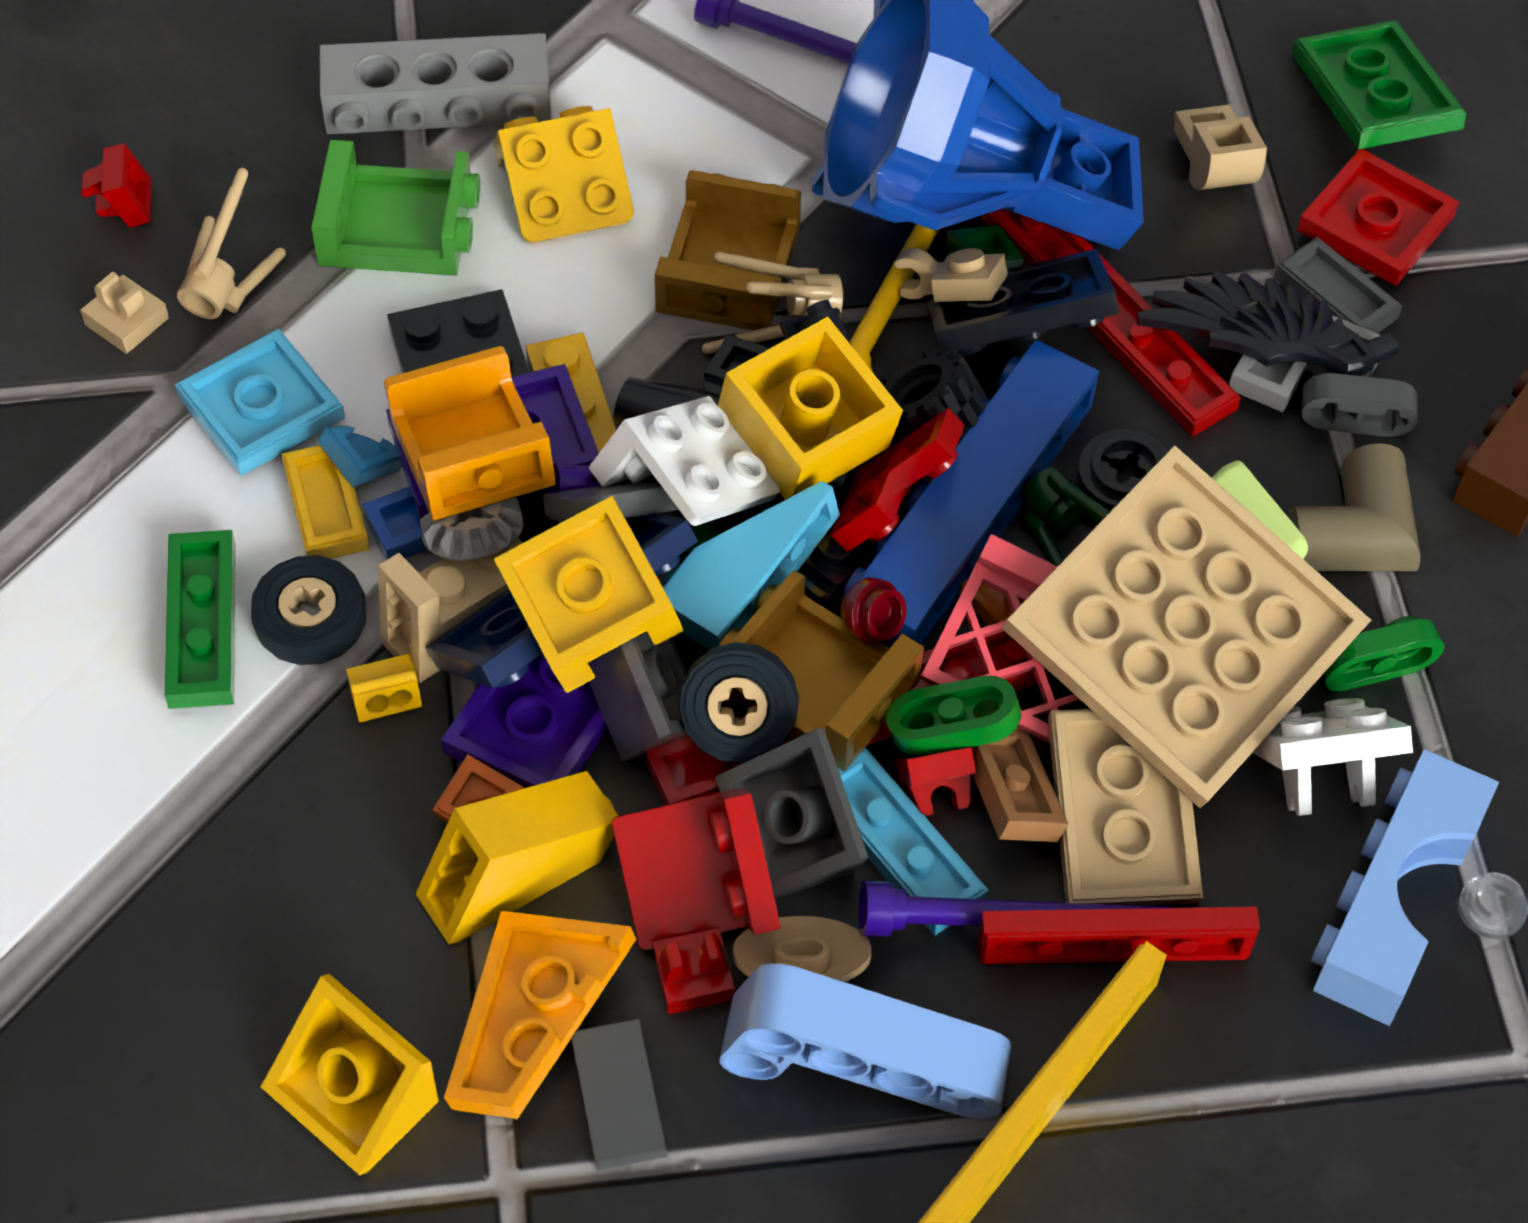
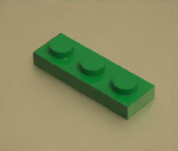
(200, 619)

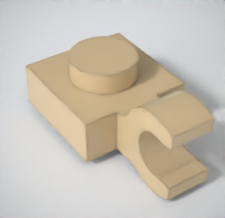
(961, 277)

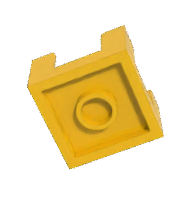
(587, 591)

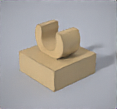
(123, 312)

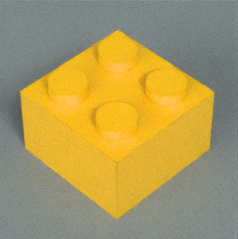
(810, 408)

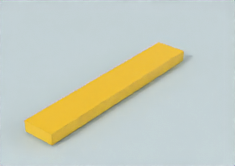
(1049, 1089)

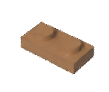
(1018, 790)

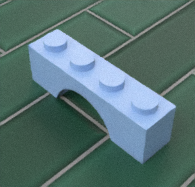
(1377, 947)

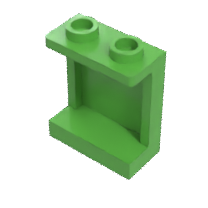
(393, 215)

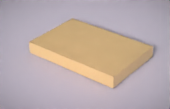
(1127, 823)

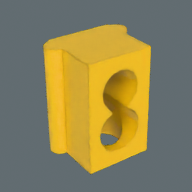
(384, 688)

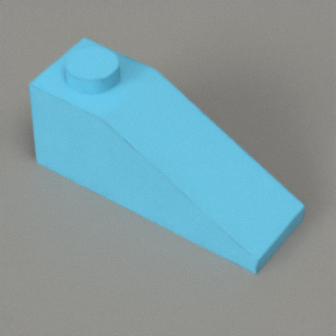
(730, 572)

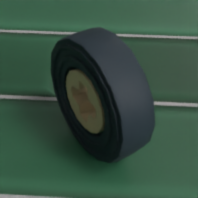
(296, 634)
(762, 678)

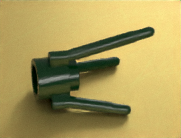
(1058, 504)

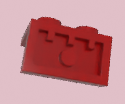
(696, 867)

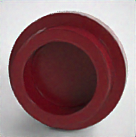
(873, 610)

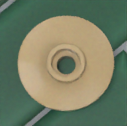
(806, 943)

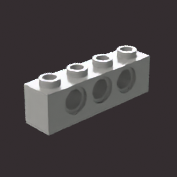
(434, 83)

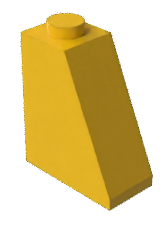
(513, 852)

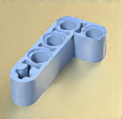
(864, 1038)

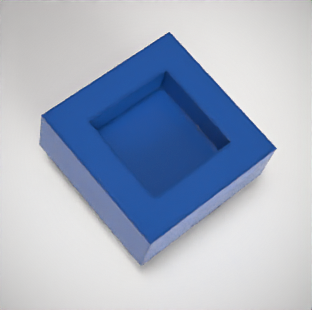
(395, 524)

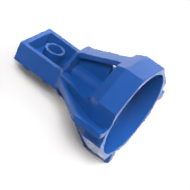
(955, 127)

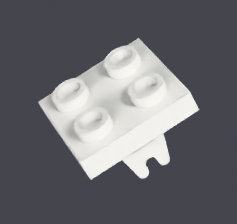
(1339, 734)

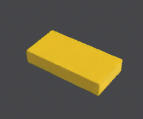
(324, 504)

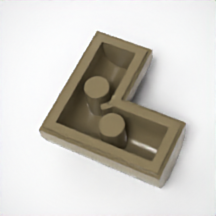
(1376, 524)

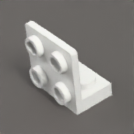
(692, 457)

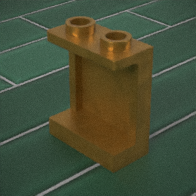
(731, 219)
(838, 678)

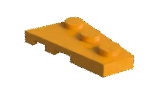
(529, 1005)

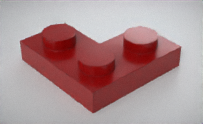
(888, 478)

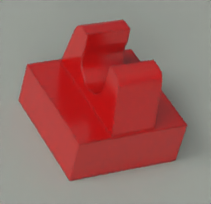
(119, 186)
(926, 773)
(693, 971)

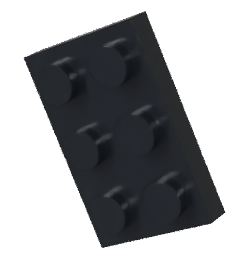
(1029, 302)

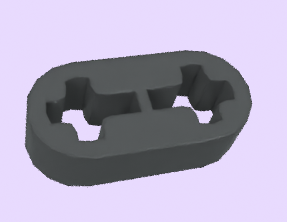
(1360, 404)

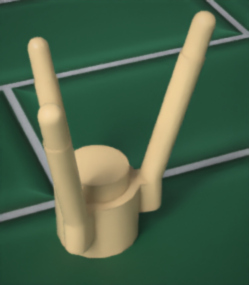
(210, 280)
(801, 291)

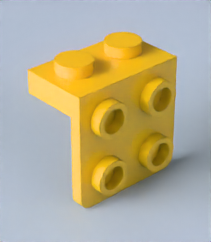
(565, 173)

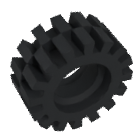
(931, 387)

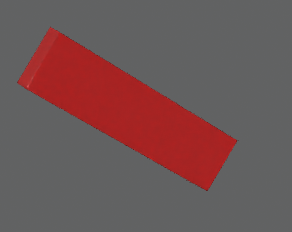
(1116, 934)

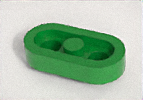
(1385, 654)
(953, 715)

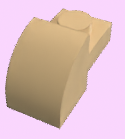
(1220, 147)

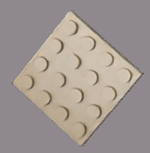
(1186, 625)

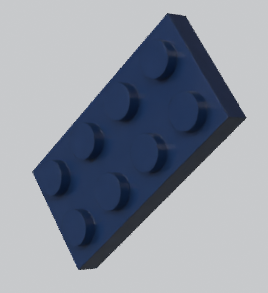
(497, 641)

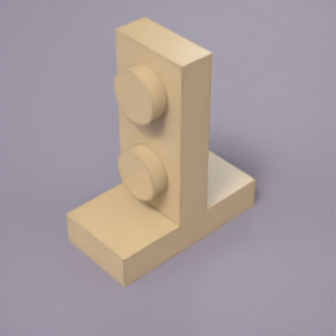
(429, 603)

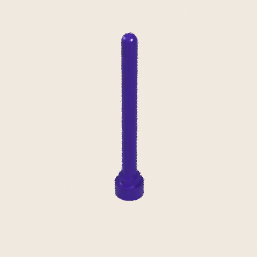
(732, 11)
(889, 909)

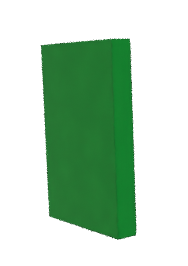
(1378, 84)

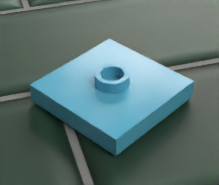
(260, 402)

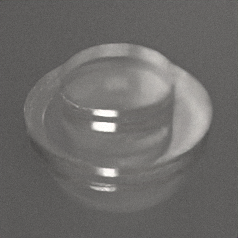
(1493, 905)

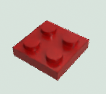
(1378, 216)

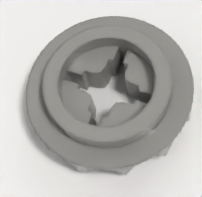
(474, 532)

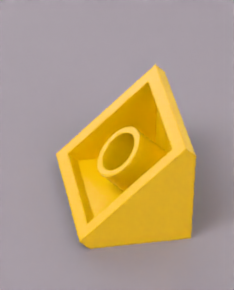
(350, 1077)

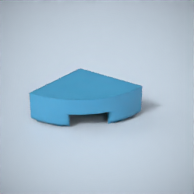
(358, 456)

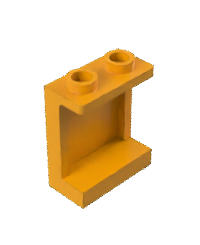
(468, 433)

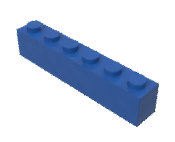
(980, 494)

